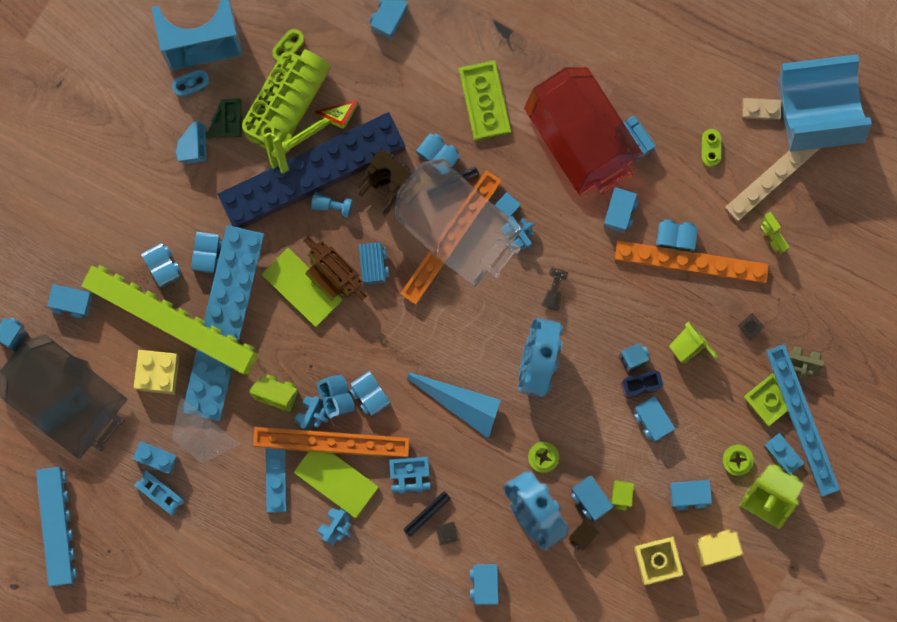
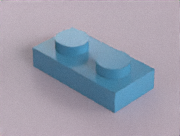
(784, 454)

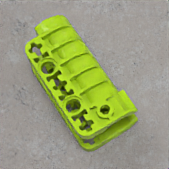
(289, 100)

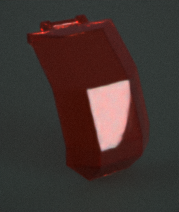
(582, 129)

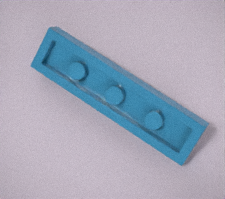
(275, 481)

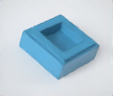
(508, 205)

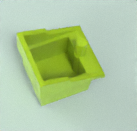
(772, 496)

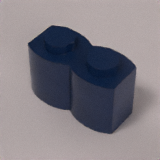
(647, 383)

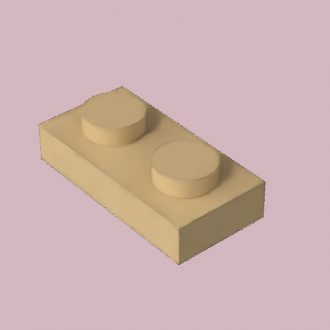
(761, 109)

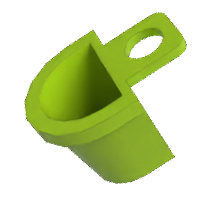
(690, 343)

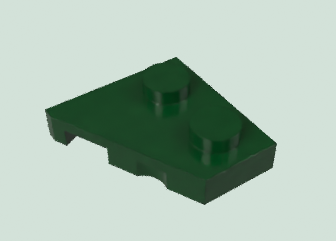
(227, 120)

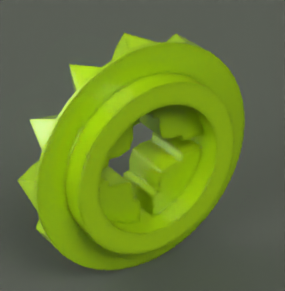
(552, 454)
(732, 467)

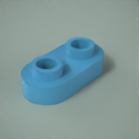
(190, 81)

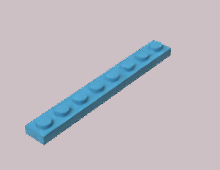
(802, 420)

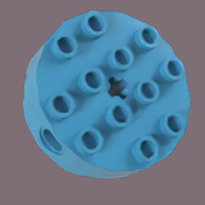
(539, 357)
(536, 510)

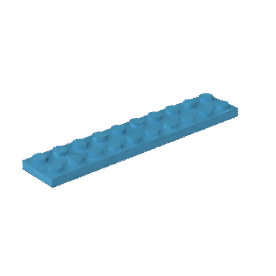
(227, 312)

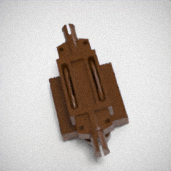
(332, 272)

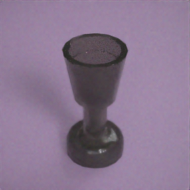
(552, 297)

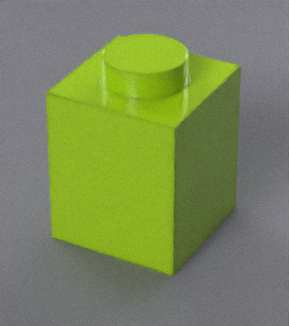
(622, 495)

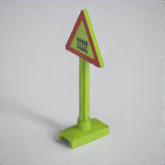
(337, 115)

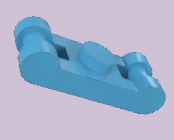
(159, 493)

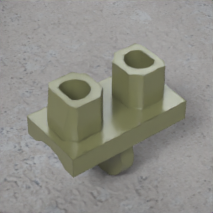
(806, 365)

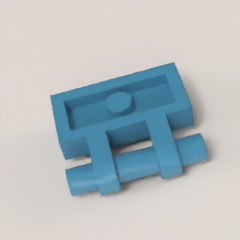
(409, 468)

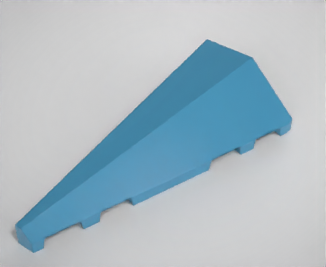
(470, 406)

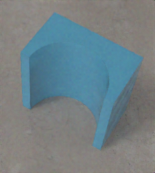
(201, 45)
(822, 103)

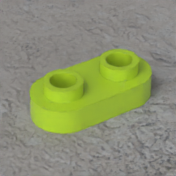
(286, 45)
(711, 147)

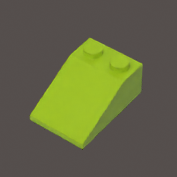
(274, 393)

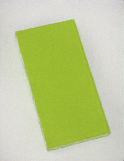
(484, 100)
(289, 278)
(336, 481)

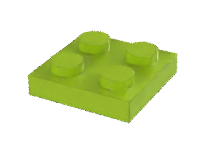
(767, 400)

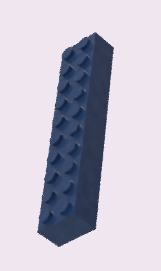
(310, 172)

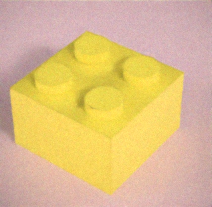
(156, 372)
(718, 549)
(658, 561)

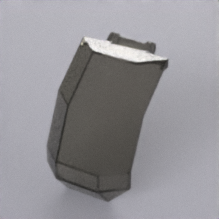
(60, 395)

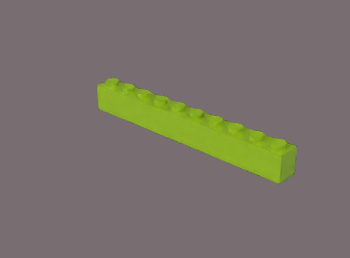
(173, 321)

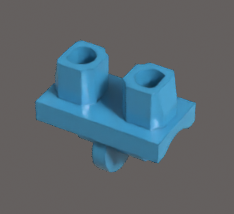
(523, 241)
(314, 415)
(338, 527)

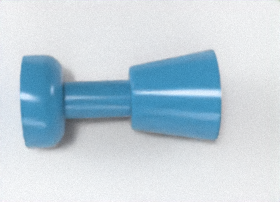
(323, 202)

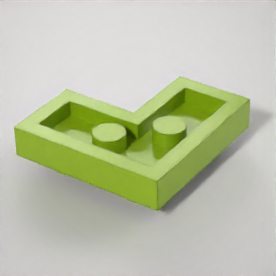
(771, 227)

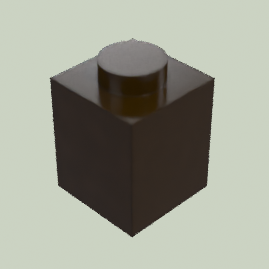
(583, 536)

